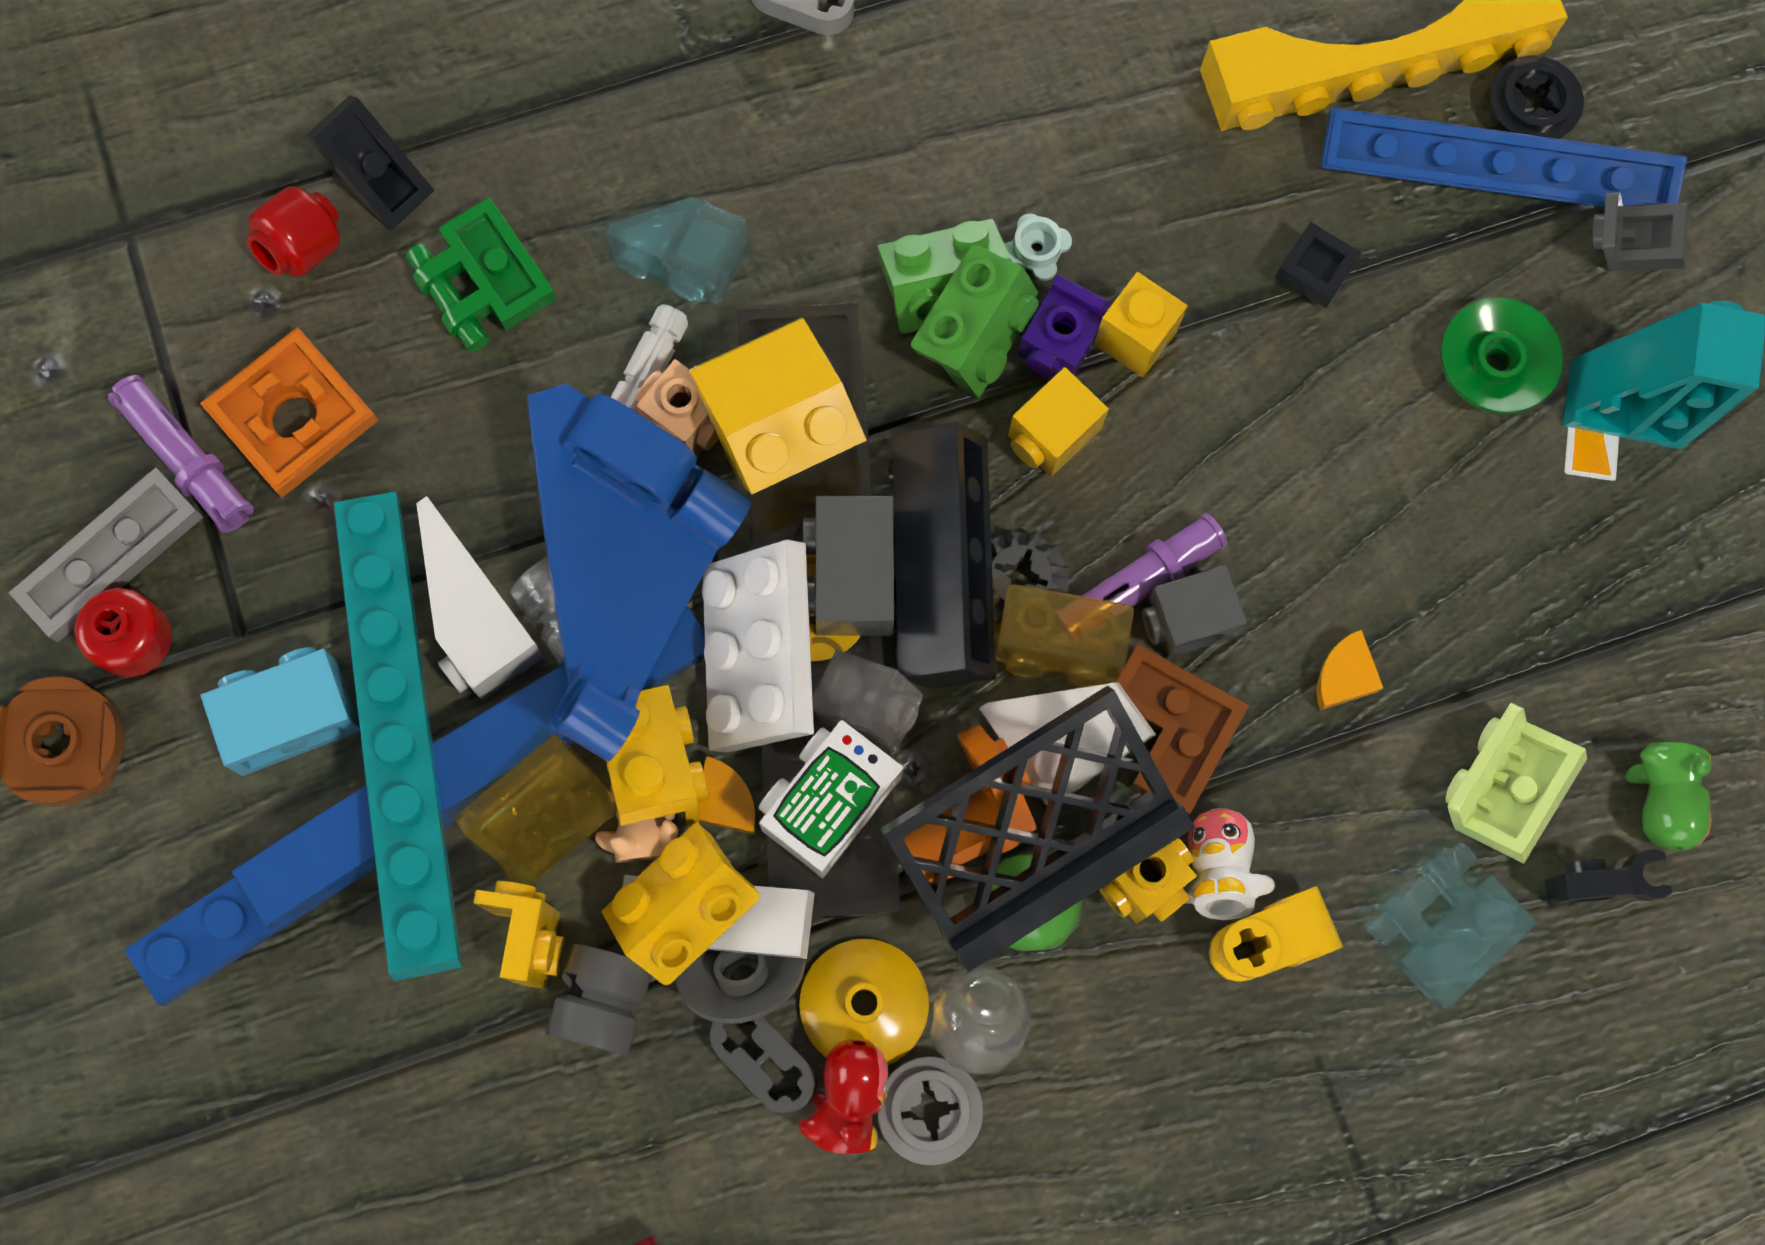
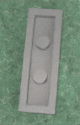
(106, 553)

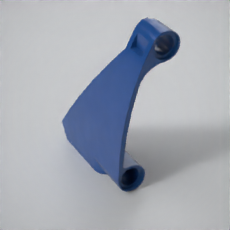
(624, 547)

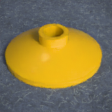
(871, 967)

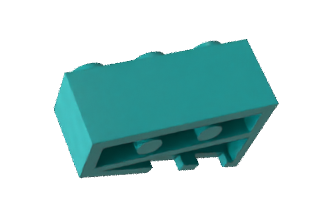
(1669, 376)

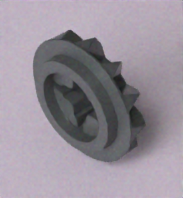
(1045, 565)

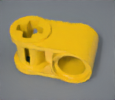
(1282, 935)

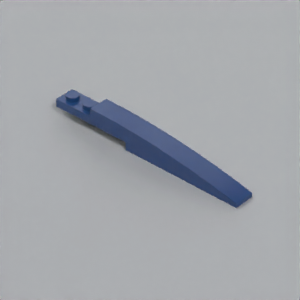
(339, 845)

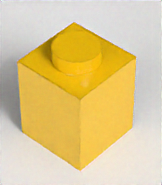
(1140, 324)
(1056, 423)

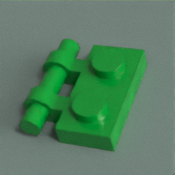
(496, 264)

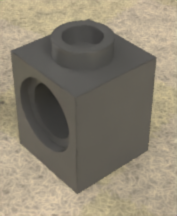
(1194, 612)

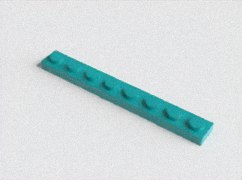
(396, 740)

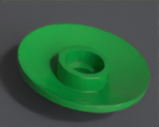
(1517, 337)

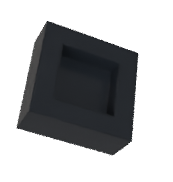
(1318, 264)

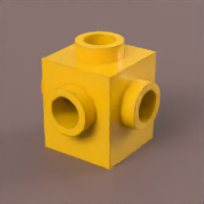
(1139, 898)

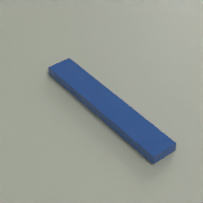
(1497, 160)

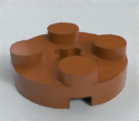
(93, 748)

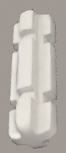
(651, 353)

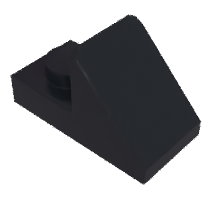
(369, 163)

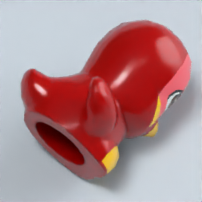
(853, 1092)

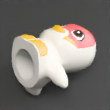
(1222, 861)

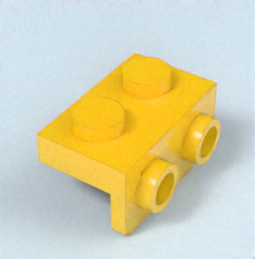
(652, 767)
(679, 905)
(531, 942)

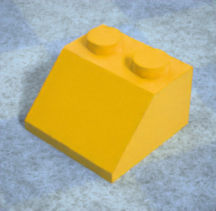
(777, 406)

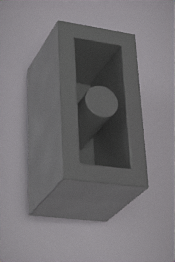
(852, 565)

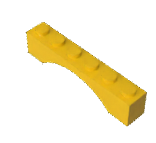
(1274, 74)

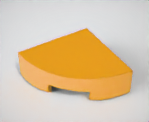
(1347, 673)
(728, 799)

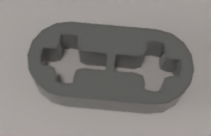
(751, 1071)

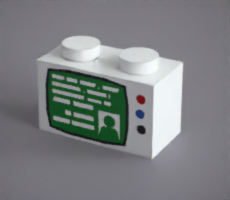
(829, 797)

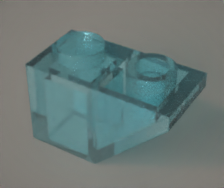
(683, 244)

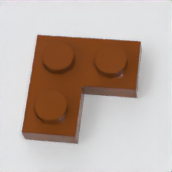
(1191, 720)

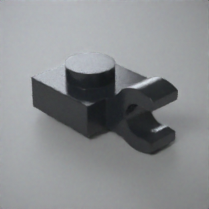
(1591, 882)

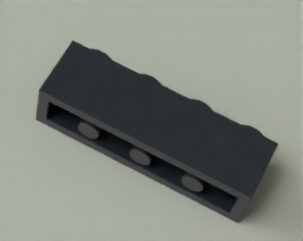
(942, 556)

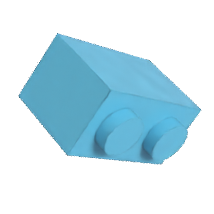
(280, 710)

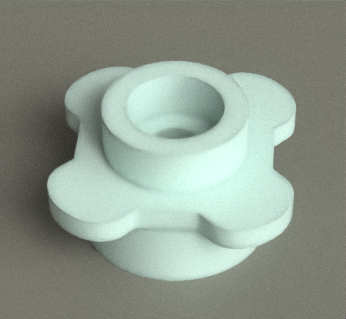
(1039, 230)

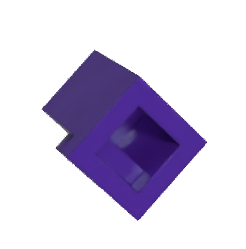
(1072, 310)

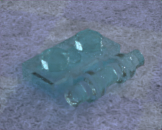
(1465, 940)

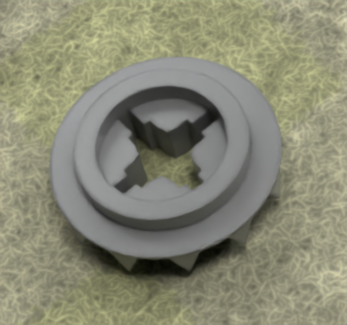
(955, 1131)

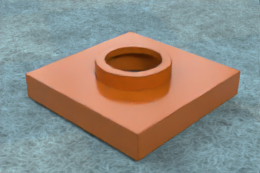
(285, 372)

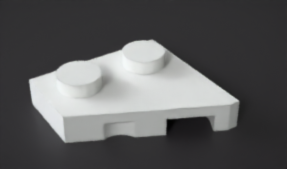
(1021, 716)

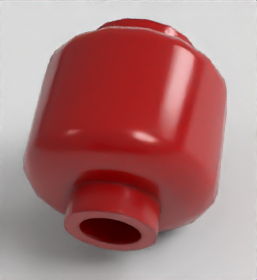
(293, 232)
(123, 632)

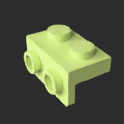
(1513, 784)

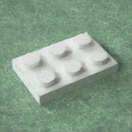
(757, 648)

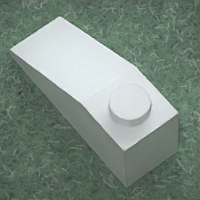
(469, 617)

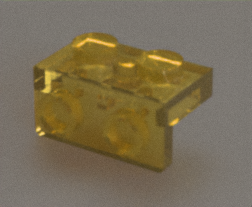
(1063, 635)
(538, 811)

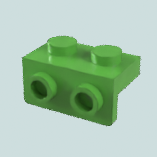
(923, 264)
(978, 319)

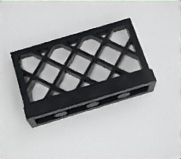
(1076, 866)

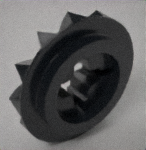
(1524, 77)

